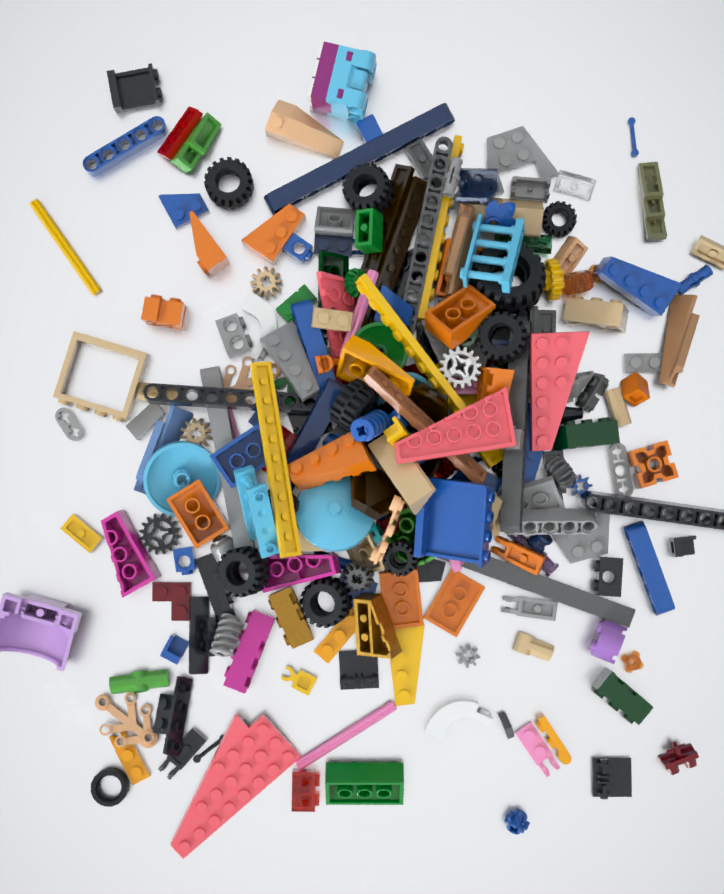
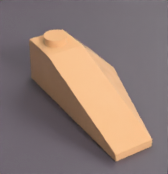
(298, 128)

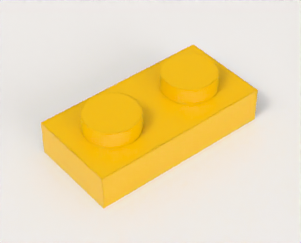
(81, 533)

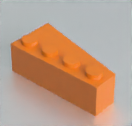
(331, 462)

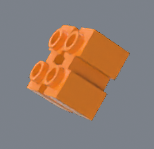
(164, 313)
(662, 471)

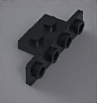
(219, 599)
(201, 634)
(172, 715)

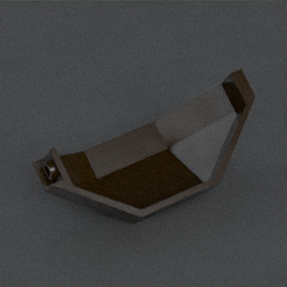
(373, 490)

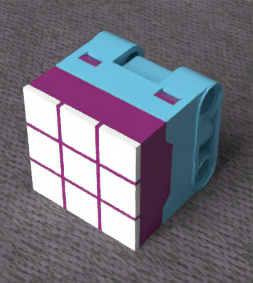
(341, 81)

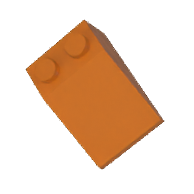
(210, 255)
(458, 316)
(198, 514)

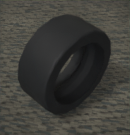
(109, 802)

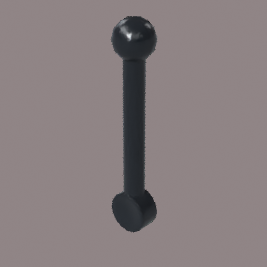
(197, 758)

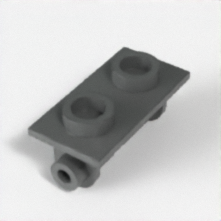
(587, 397)

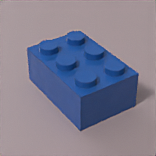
(239, 453)

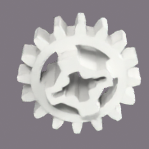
(464, 375)

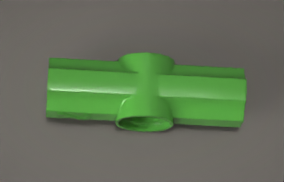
(139, 681)

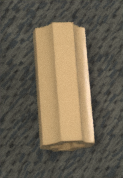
(618, 406)

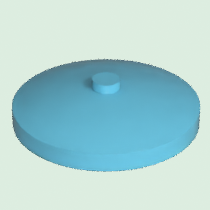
(175, 468)
(329, 519)

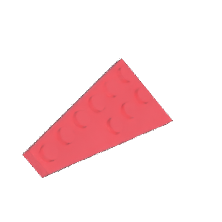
(335, 297)
(552, 375)
(470, 430)

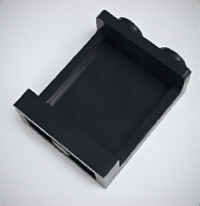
(134, 89)

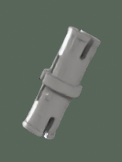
(452, 177)

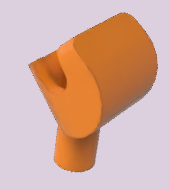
(325, 363)

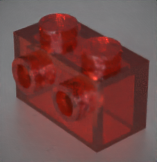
(304, 790)

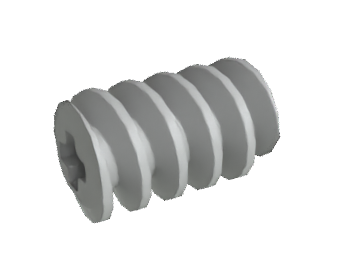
(225, 635)

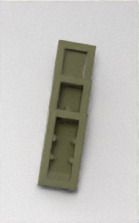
(652, 201)

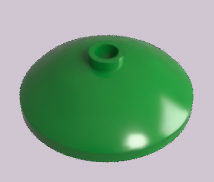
(382, 338)

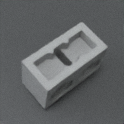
(230, 337)

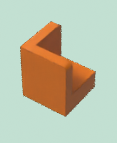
(635, 389)

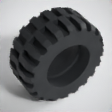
(521, 297)

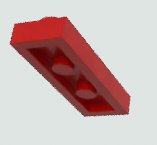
(180, 133)

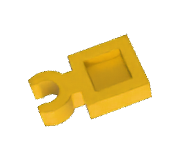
(302, 681)

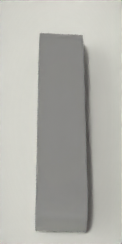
(557, 522)

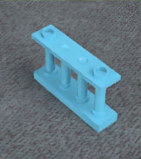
(508, 263)
(256, 511)

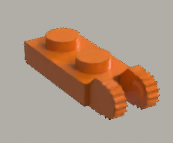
(519, 555)

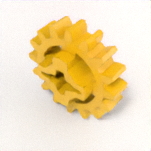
(554, 279)

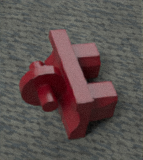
(679, 755)

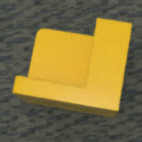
(396, 432)

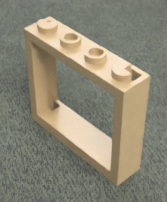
(113, 347)

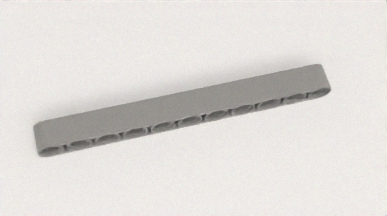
(222, 435)

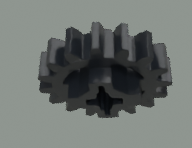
(159, 525)

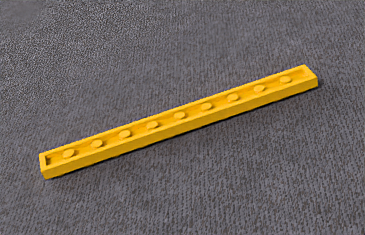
(439, 238)
(412, 347)
(275, 459)

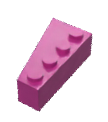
(130, 558)
(300, 569)
(249, 651)

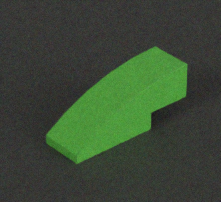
(196, 143)

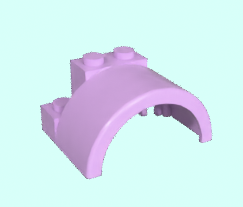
(38, 627)

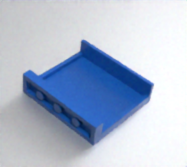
(456, 522)

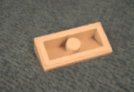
(570, 254)

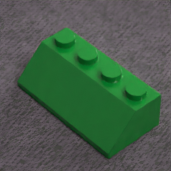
(364, 783)

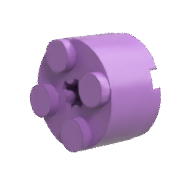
(608, 640)

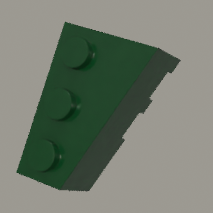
(586, 434)
(621, 696)

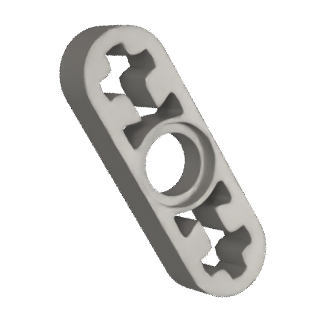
(613, 466)

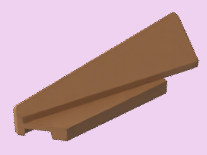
(458, 248)
(678, 338)

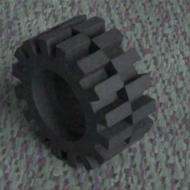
(561, 208)
(392, 565)

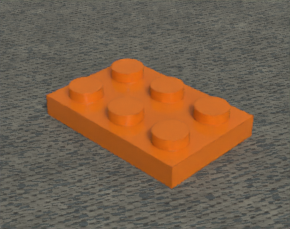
(402, 598)
(454, 602)

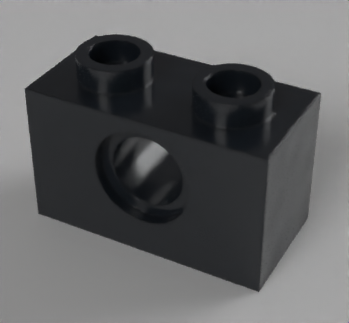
(614, 585)

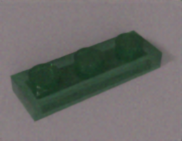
(539, 244)

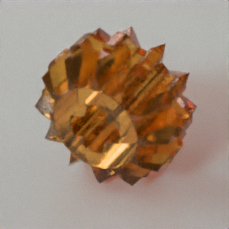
(578, 282)

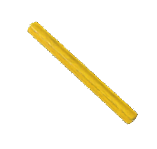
(65, 247)

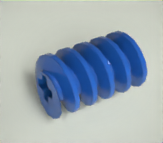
(370, 425)

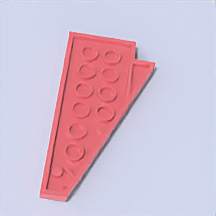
(238, 772)

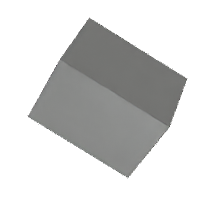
(334, 222)

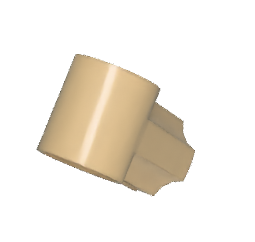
(529, 645)

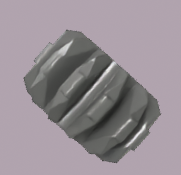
(561, 471)
(356, 569)

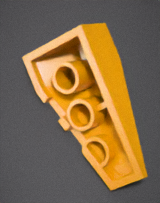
(360, 356)

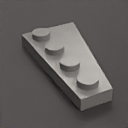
(289, 356)

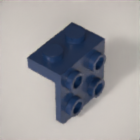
(477, 185)

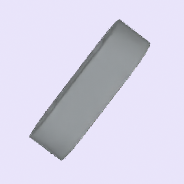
(66, 426)

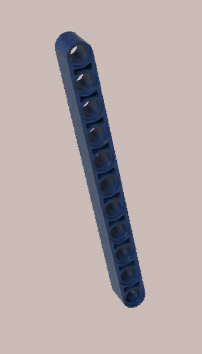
(370, 153)

